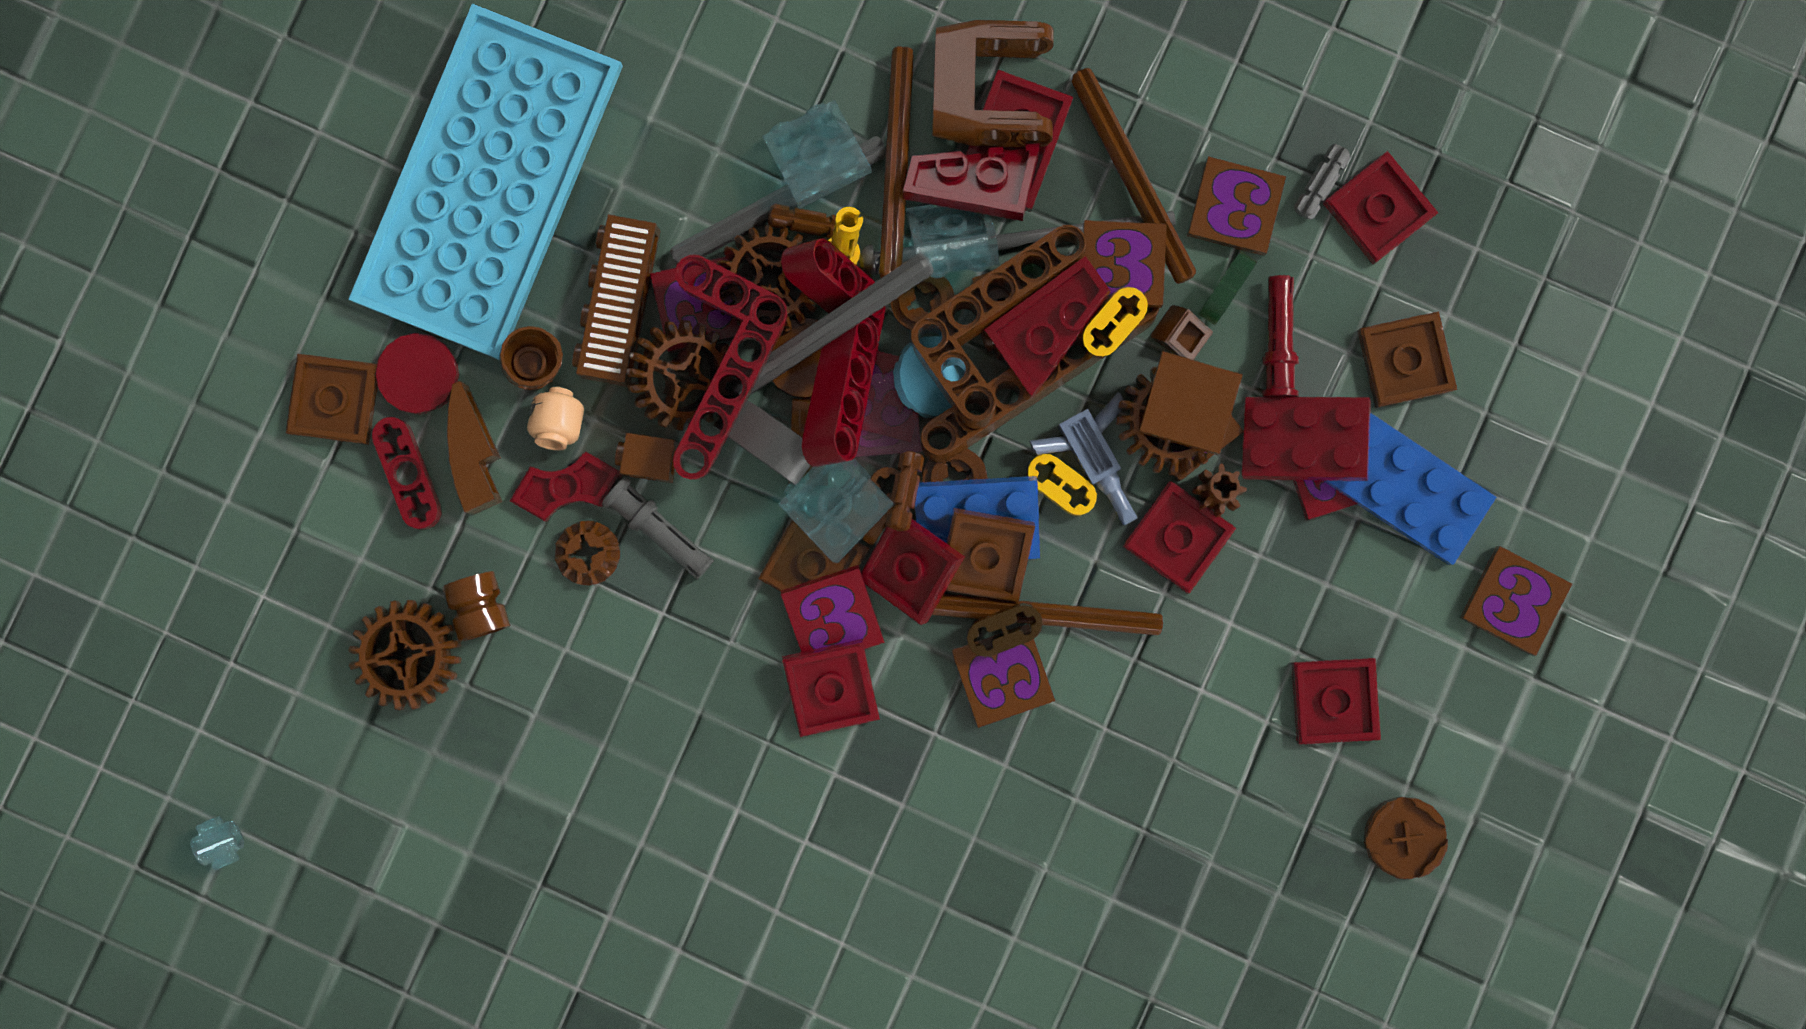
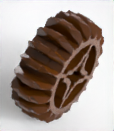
(760, 266)
(686, 360)
(1161, 452)
(370, 661)

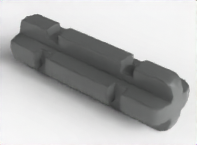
(1322, 181)

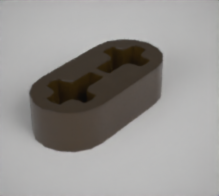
(1008, 639)

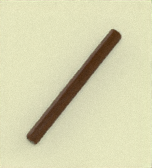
(896, 159)
(1131, 171)
(1055, 614)

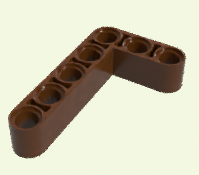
(987, 311)

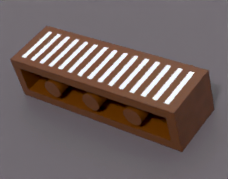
(617, 299)

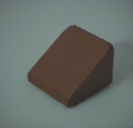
(1181, 332)

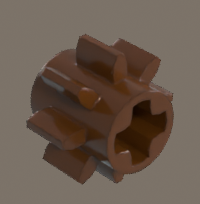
(1225, 482)

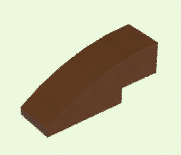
(470, 452)

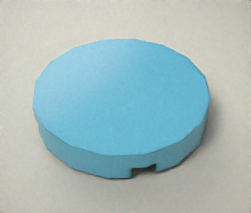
(917, 387)

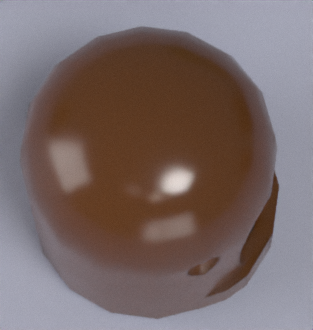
(521, 359)

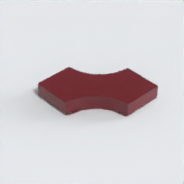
(548, 491)

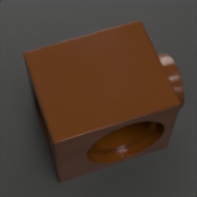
(646, 457)

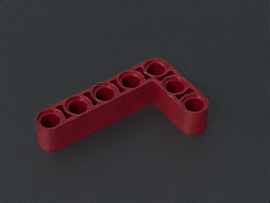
(845, 363)
(731, 365)

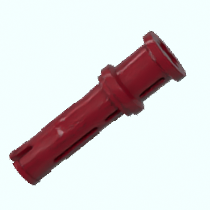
(1280, 358)

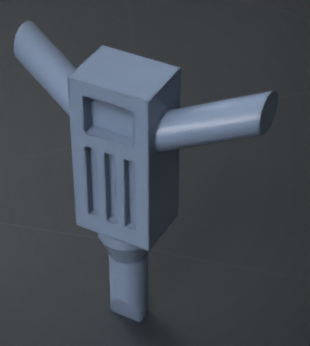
(1092, 453)

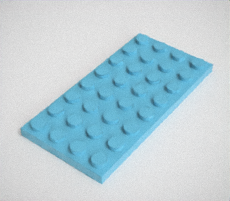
(486, 181)

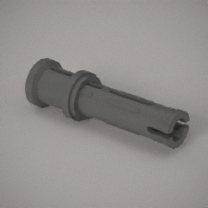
(644, 516)

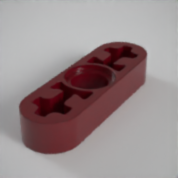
(405, 442)

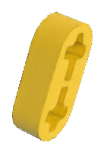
(1121, 328)
(1068, 477)

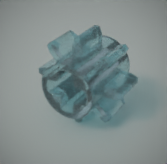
(217, 843)

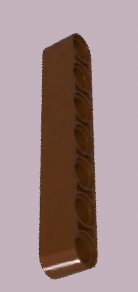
(964, 436)

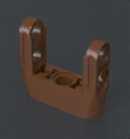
(955, 82)

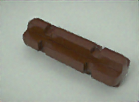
(801, 220)
(905, 491)

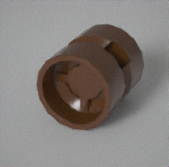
(476, 606)

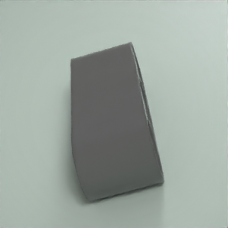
(768, 441)

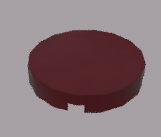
(416, 373)

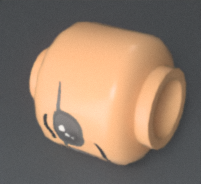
(555, 419)

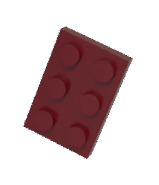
(1019, 94)
(1306, 438)

